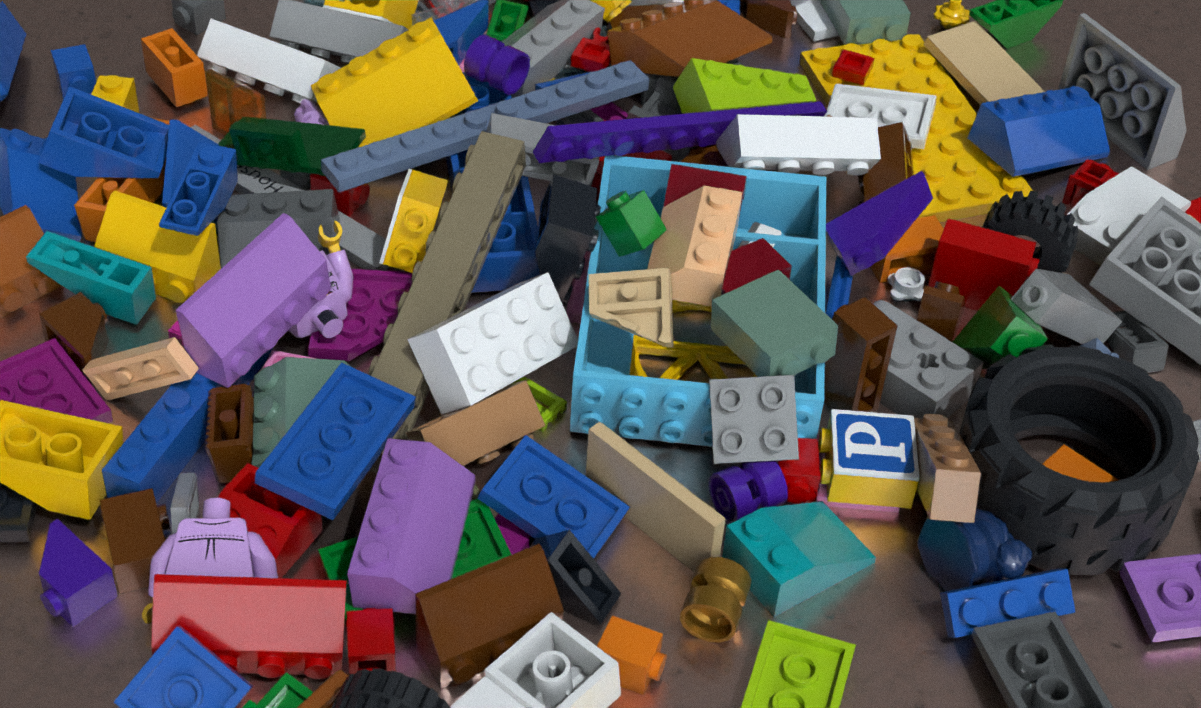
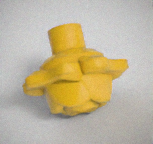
(951, 14)

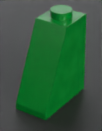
(999, 330)

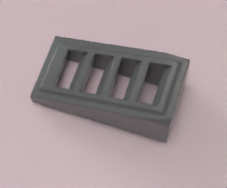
(1138, 343)

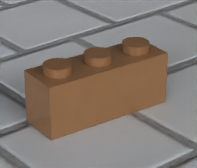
(485, 426)

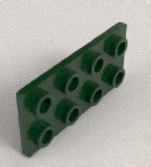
(288, 143)

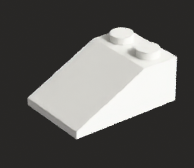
(1114, 209)

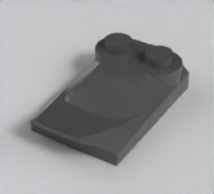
(1038, 664)

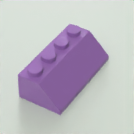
(253, 301)
(410, 526)

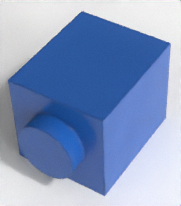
(73, 69)

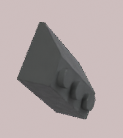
(252, 213)

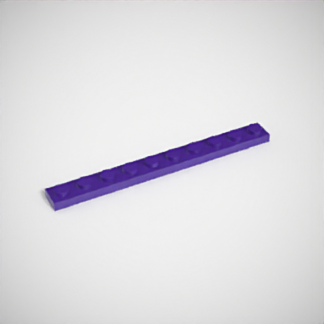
(651, 133)

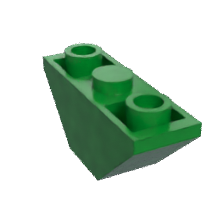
(1014, 20)

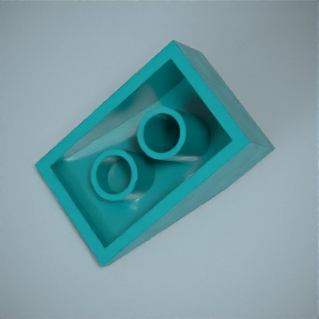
(794, 552)

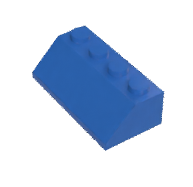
(1041, 130)

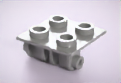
(754, 419)

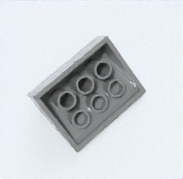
(1136, 99)
(1159, 276)

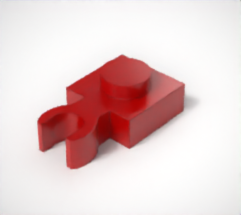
(592, 54)

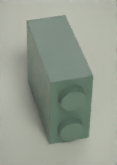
(868, 19)
(774, 326)

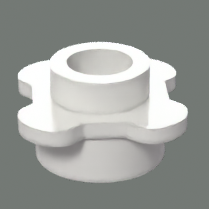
(907, 284)

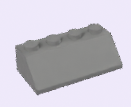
(329, 30)
(553, 37)

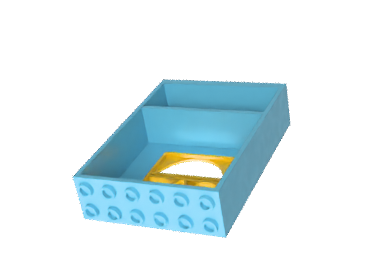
(607, 368)

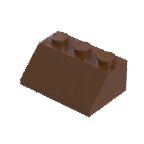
(482, 614)

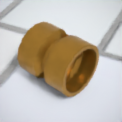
(715, 599)

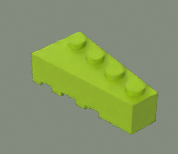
(726, 86)

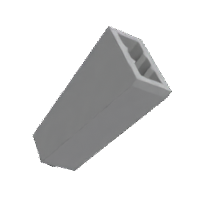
(1065, 307)

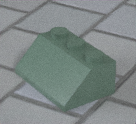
(281, 397)

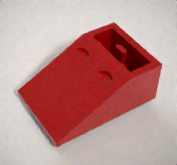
(279, 521)

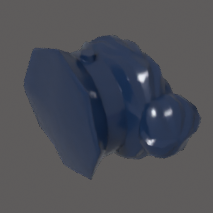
(971, 552)

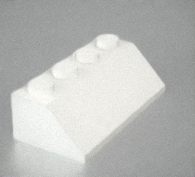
(262, 60)
(801, 143)

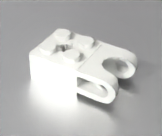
(547, 670)

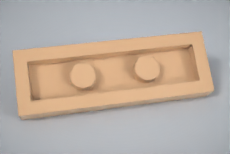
(141, 369)

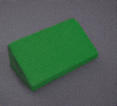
(506, 19)

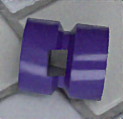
(497, 64)
(748, 488)

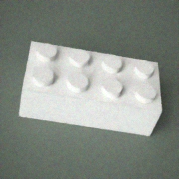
(493, 343)

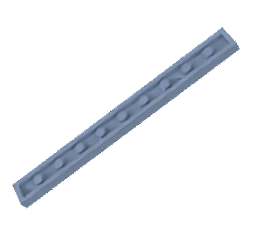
(459, 132)

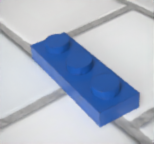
(1007, 601)

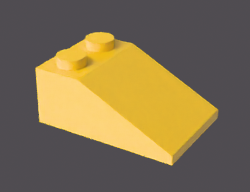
(56, 457)

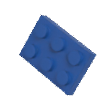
(551, 496)

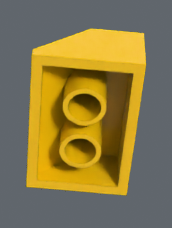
(178, 259)

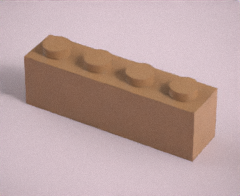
(946, 471)

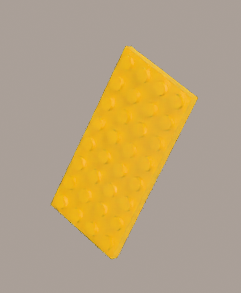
(957, 171)

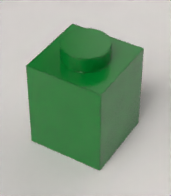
(630, 222)

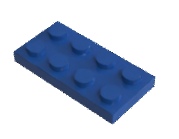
(335, 441)

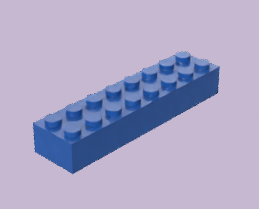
(513, 249)

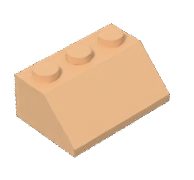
(698, 242)

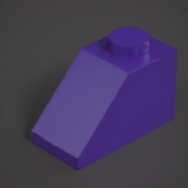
(73, 576)

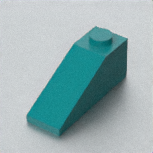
(116, 283)

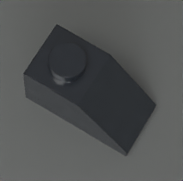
(579, 580)

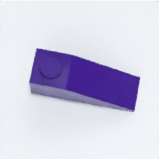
(876, 225)

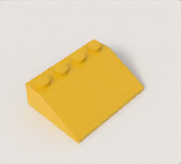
(396, 86)

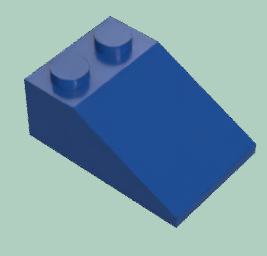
(104, 140)
(41, 188)

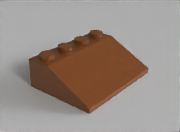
(684, 30)

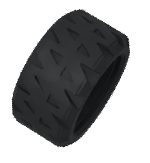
(1098, 403)

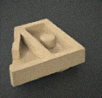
(635, 302)

